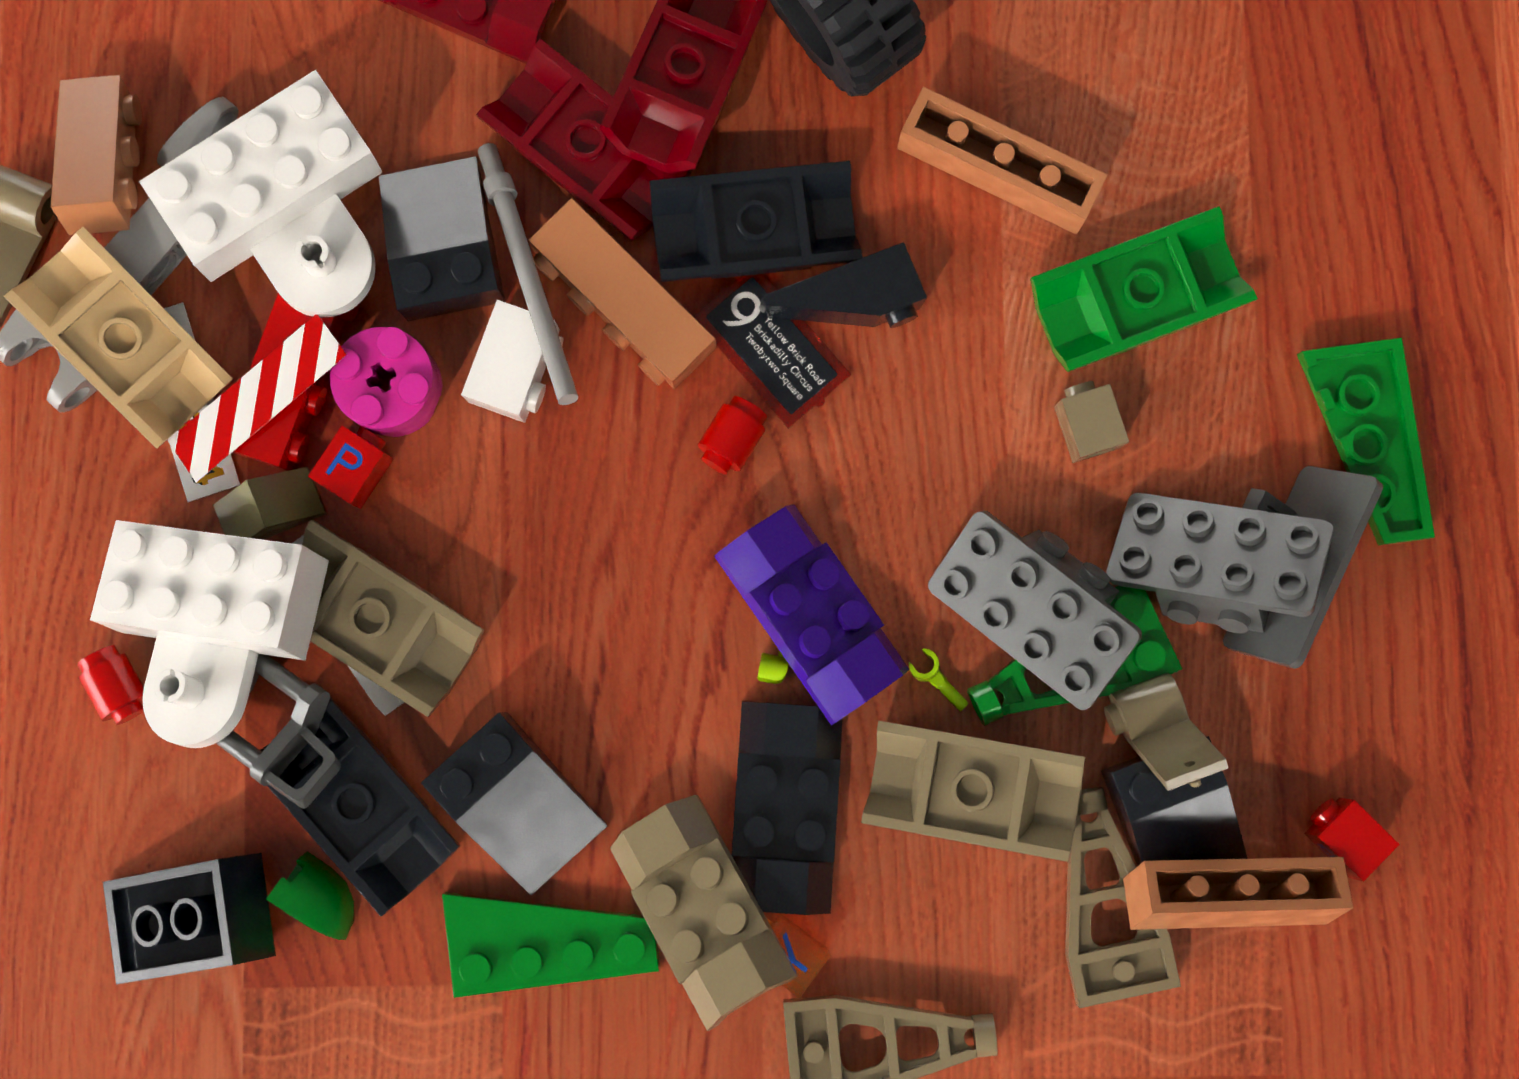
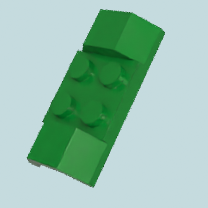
(1139, 290)

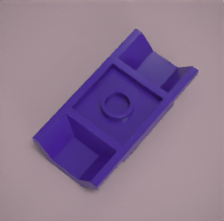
(812, 612)

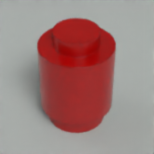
(732, 435)
(112, 685)

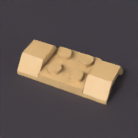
(119, 338)

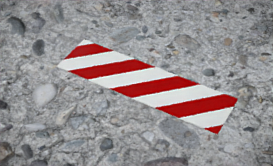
(256, 397)

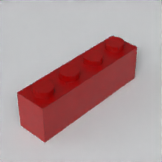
(283, 438)

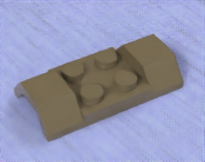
(388, 625)
(975, 790)
(701, 909)

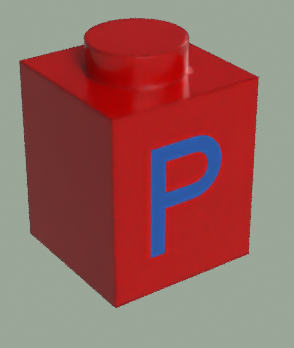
(352, 465)
(1350, 832)

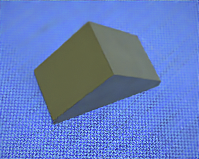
(270, 504)

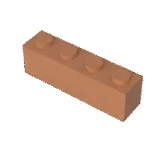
(1000, 160)
(622, 294)
(1237, 892)

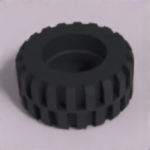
(855, 40)

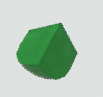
(316, 897)

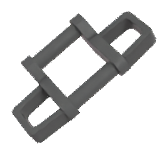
(298, 732)

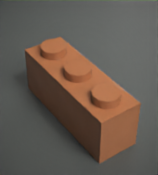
(95, 154)

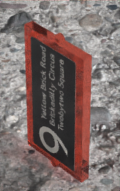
(774, 355)

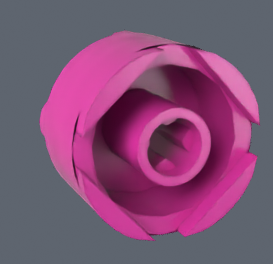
(414, 386)

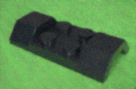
(754, 221)
(787, 806)
(368, 816)

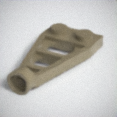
(1118, 968)
(815, 1026)

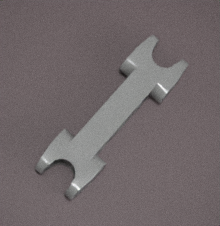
(145, 251)

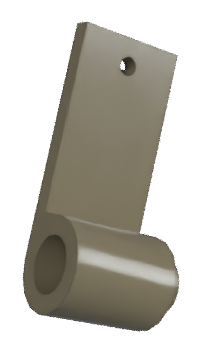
(23, 228)
(1161, 733)

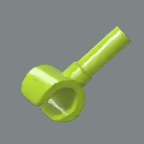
(772, 668)
(939, 681)

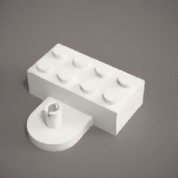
(275, 193)
(212, 613)

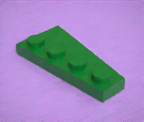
(1374, 427)
(529, 945)

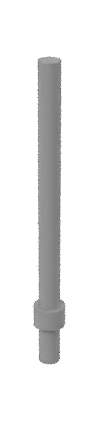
(501, 194)

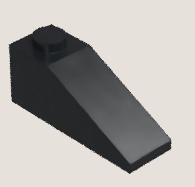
(858, 293)

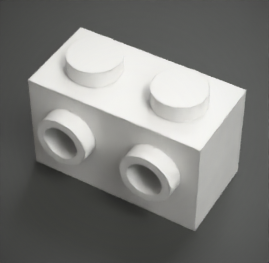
(508, 365)

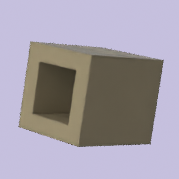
(1090, 421)

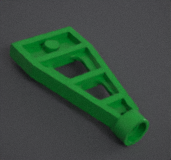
(1149, 659)

